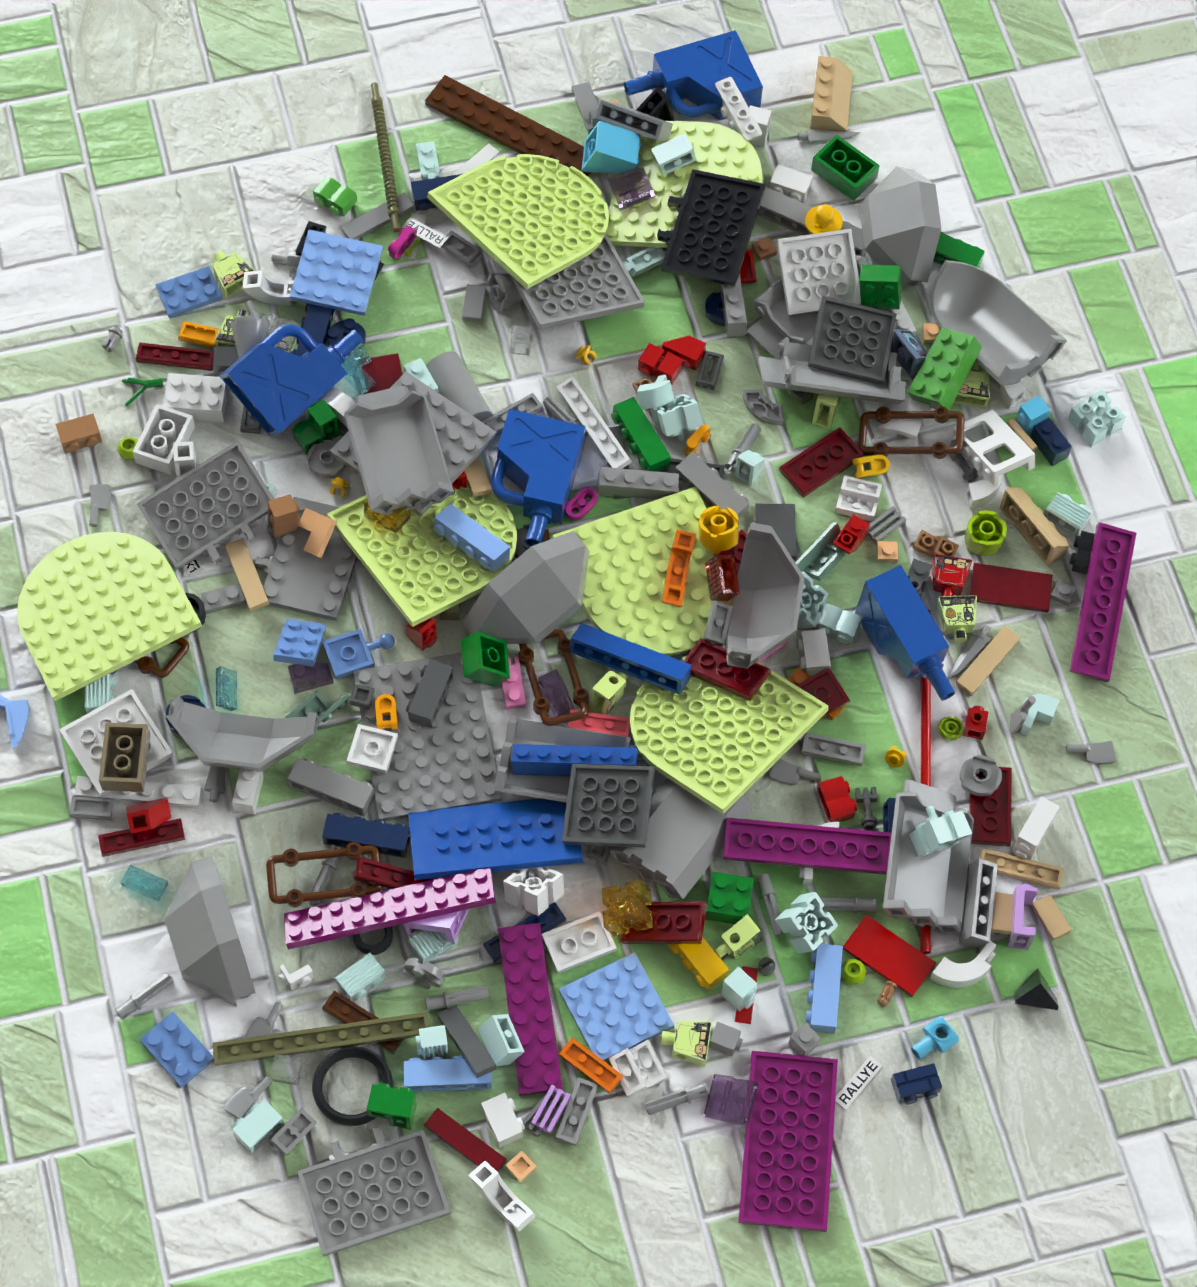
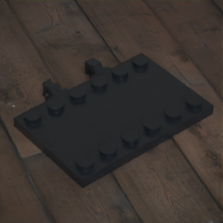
(711, 227)

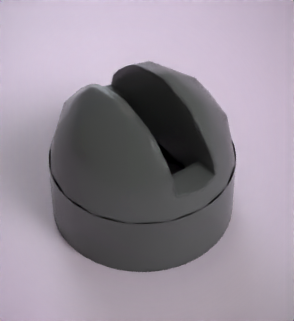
(769, 969)

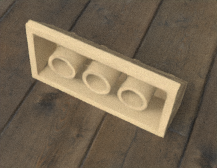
(831, 95)
(1033, 525)

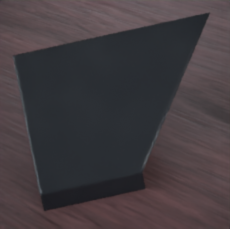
(657, 105)
(1036, 993)

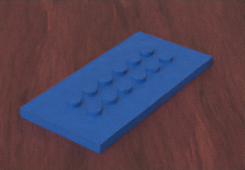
(490, 836)

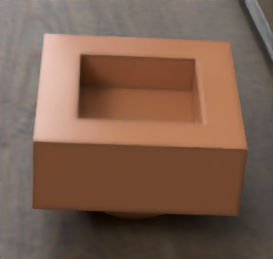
(764, 248)

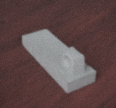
(586, 104)

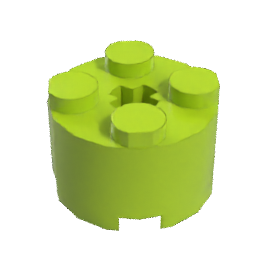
(985, 533)

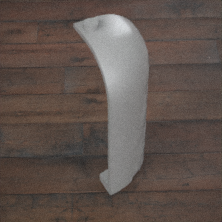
(1008, 329)

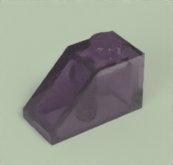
(309, 677)
(556, 692)

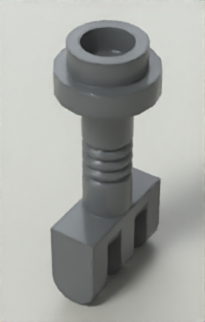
(969, 474)
(868, 822)

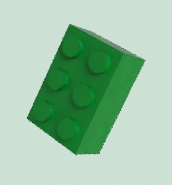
(845, 167)

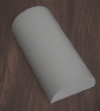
(457, 384)

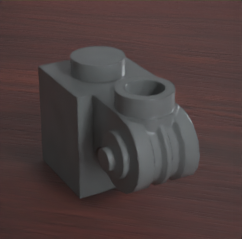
(919, 575)

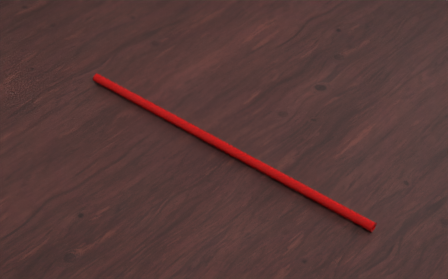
(925, 932)

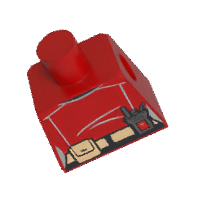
(949, 574)

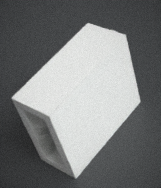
(1035, 829)

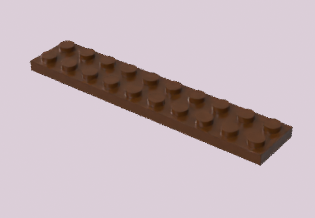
(503, 123)

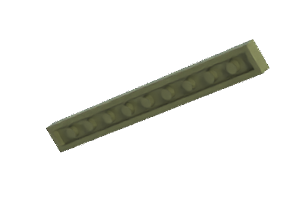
(319, 1039)

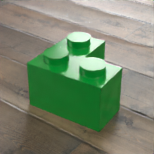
(319, 427)
(392, 1104)

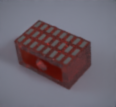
(722, 578)

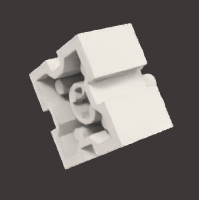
(534, 889)

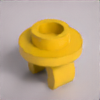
(582, 353)
(339, 483)
(895, 757)

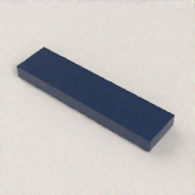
(548, 920)

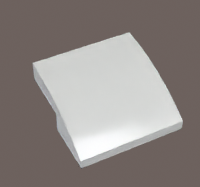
(905, 427)
(858, 498)
(639, 1068)

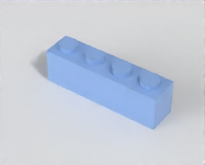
(471, 538)
(825, 988)
(442, 1075)

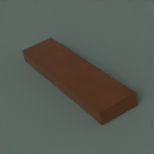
(349, 1012)

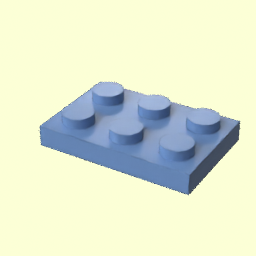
(189, 292)
(299, 642)
(177, 1049)

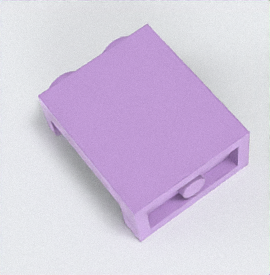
(448, 924)
(1020, 935)

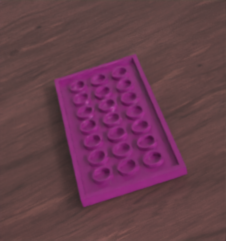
(789, 1142)

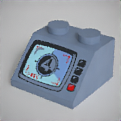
(909, 351)

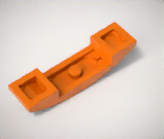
(678, 568)

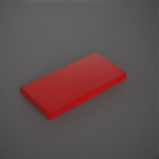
(889, 955)

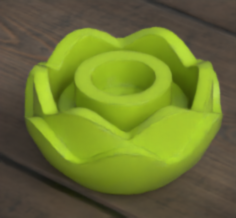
(123, 449)
(950, 722)
(856, 977)

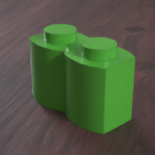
(334, 196)

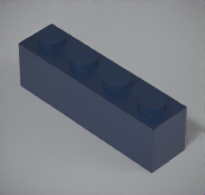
(421, 188)
(316, 324)
(387, 838)

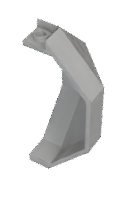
(902, 224)
(533, 592)
(768, 599)
(239, 739)
(206, 935)

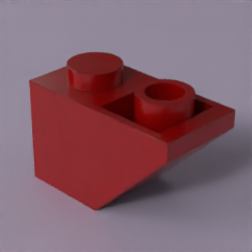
(688, 349)
(852, 535)
(423, 634)
(148, 814)

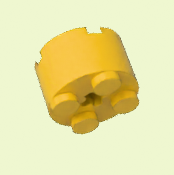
(718, 529)

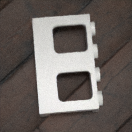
(1002, 436)

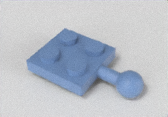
(351, 653)

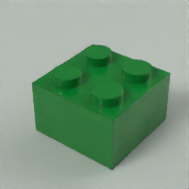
(880, 286)
(485, 658)
(728, 898)

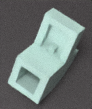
(656, 393)
(1041, 710)

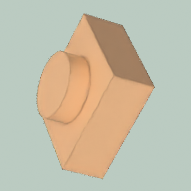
(930, 332)
(887, 552)
(521, 1166)

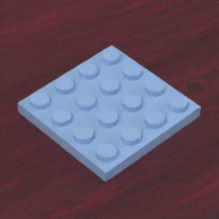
(336, 272)
(616, 1007)

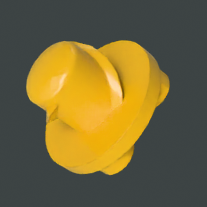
(823, 219)

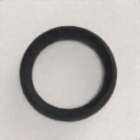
(329, 1061)

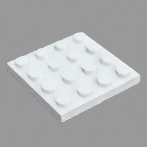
(817, 268)
(87, 734)

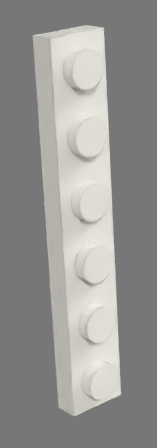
(594, 423)
(177, 794)

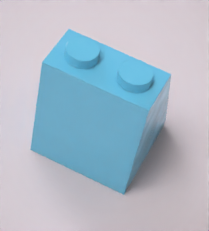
(611, 150)

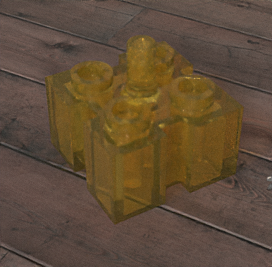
(627, 908)

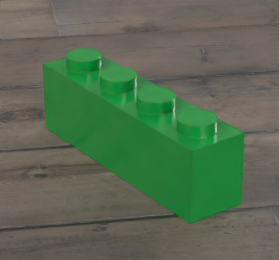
(957, 250)
(640, 435)

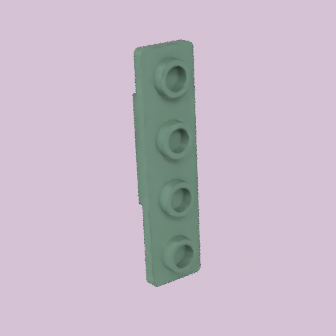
(821, 554)
(317, 704)

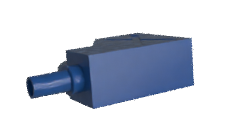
(695, 68)
(283, 385)
(543, 462)
(904, 628)

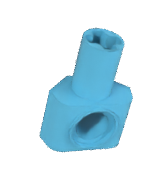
(932, 1042)

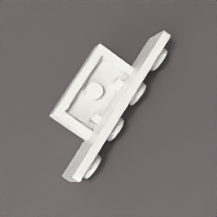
(736, 110)

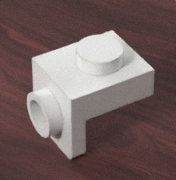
(299, 978)

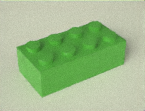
(945, 368)

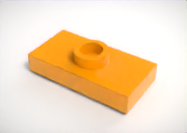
(198, 334)

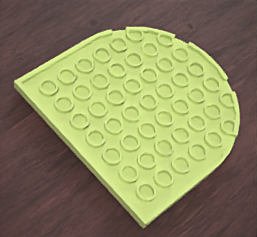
(717, 152)
(527, 214)
(417, 565)
(630, 569)
(100, 608)
(716, 739)

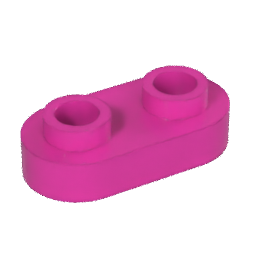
(402, 243)
(579, 503)

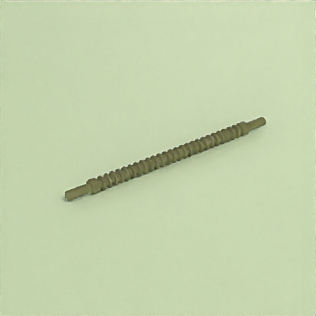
(385, 156)

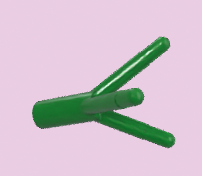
(146, 384)

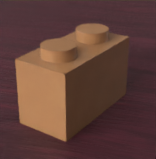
(79, 433)
(283, 515)

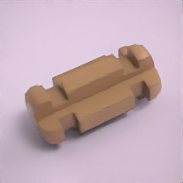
(887, 993)

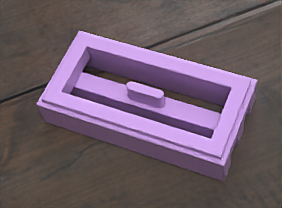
(559, 1093)

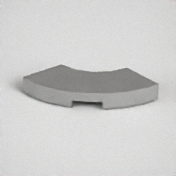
(762, 408)

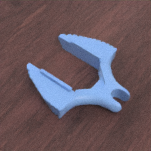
(17, 717)

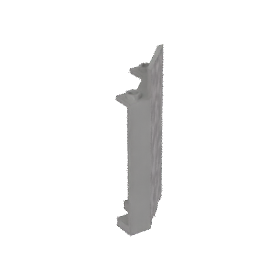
(776, 324)
(793, 373)
(397, 450)
(537, 733)
(681, 839)
(931, 886)

